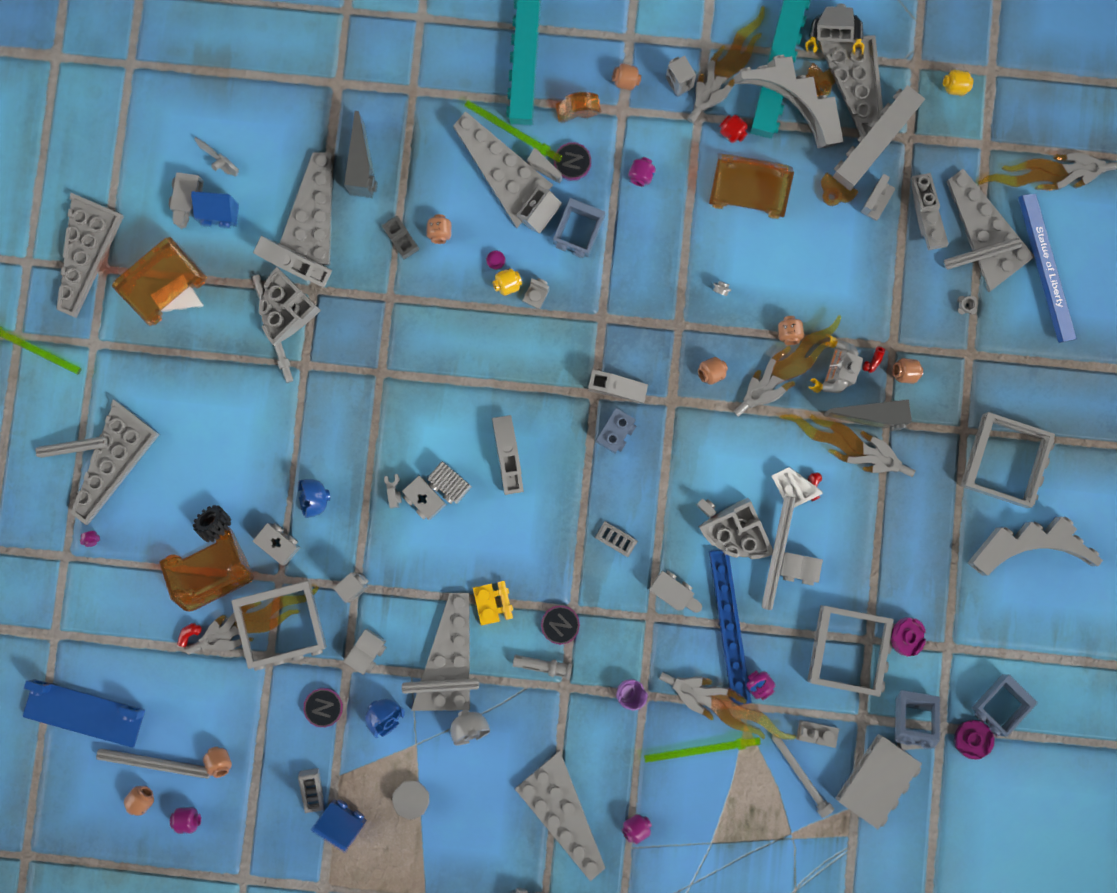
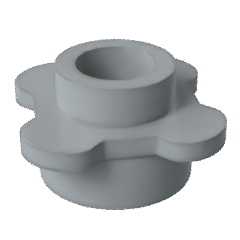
(721, 288)
(971, 300)

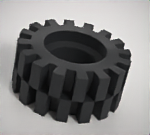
(212, 523)

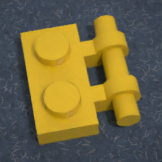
(487, 604)

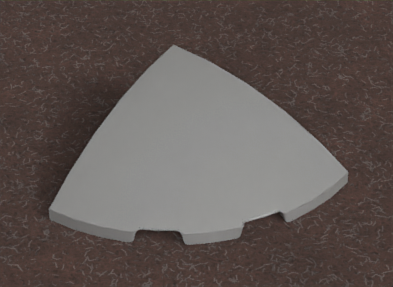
(284, 308)
(738, 532)

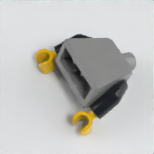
(836, 25)

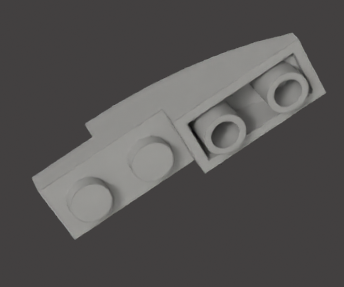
(928, 212)
(292, 261)
(508, 454)

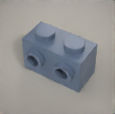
(616, 430)

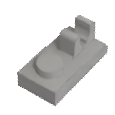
(817, 733)

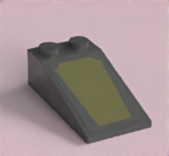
(359, 171)
(881, 415)

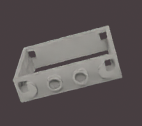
(1041, 461)
(819, 645)
(280, 658)

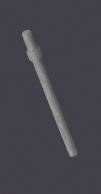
(283, 363)

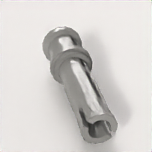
(551, 667)

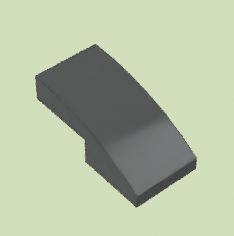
(400, 237)

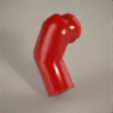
(876, 360)
(815, 478)
(186, 632)

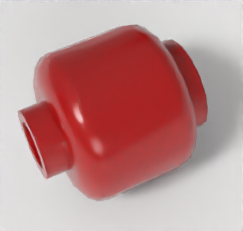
(733, 128)

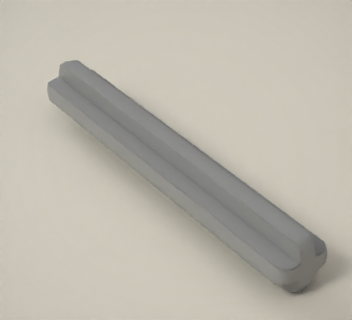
(982, 253)
(71, 447)
(440, 685)

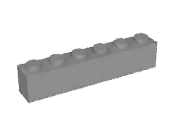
(878, 138)

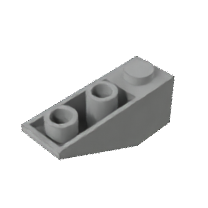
(617, 386)

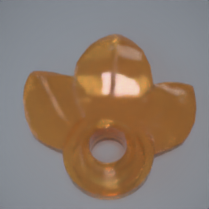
(822, 79)
(841, 193)

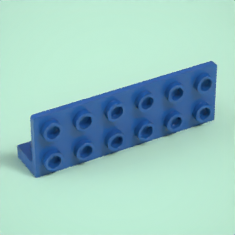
(83, 713)

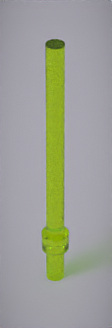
(543, 148)
(40, 352)
(739, 744)

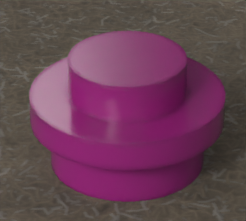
(495, 260)
(89, 538)

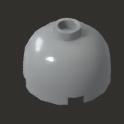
(468, 726)

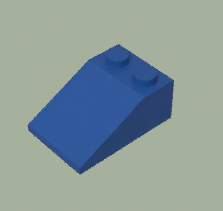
(339, 824)

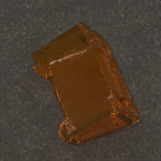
(751, 184)
(158, 280)
(206, 573)

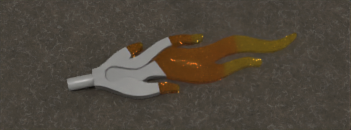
(719, 71)
(1059, 174)
(780, 371)
(856, 450)
(256, 622)
(718, 699)

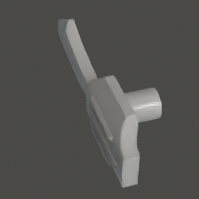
(222, 162)

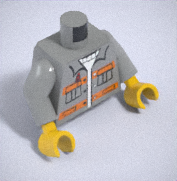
(842, 369)

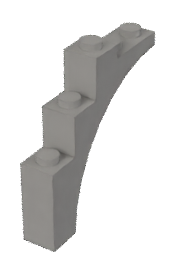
(801, 91)
(1057, 536)

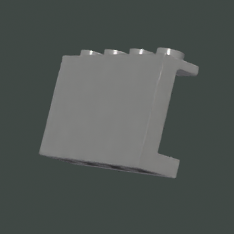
(878, 781)

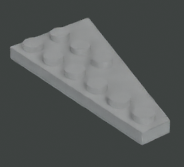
(856, 78)
(503, 169)
(310, 219)
(986, 228)
(85, 247)
(127, 442)
(449, 657)
(557, 805)

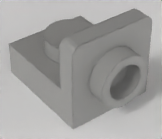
(536, 293)

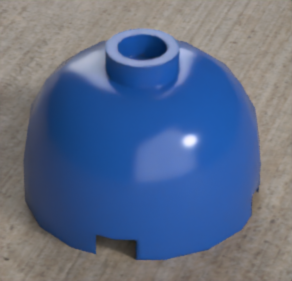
(313, 497)
(383, 716)

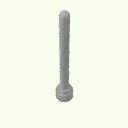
(824, 807)

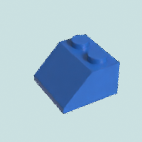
(214, 209)

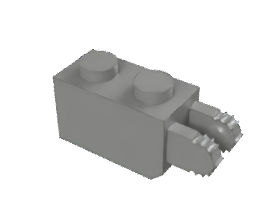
(181, 199)
(674, 593)

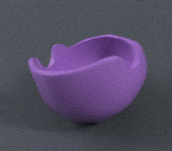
(631, 695)

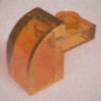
(578, 105)

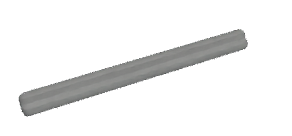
(778, 552)
(152, 763)

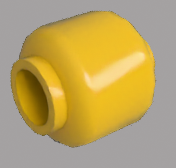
(958, 82)
(507, 282)

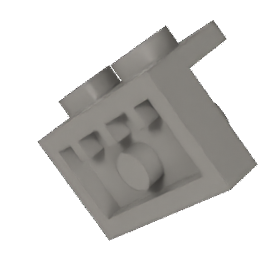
(878, 198)

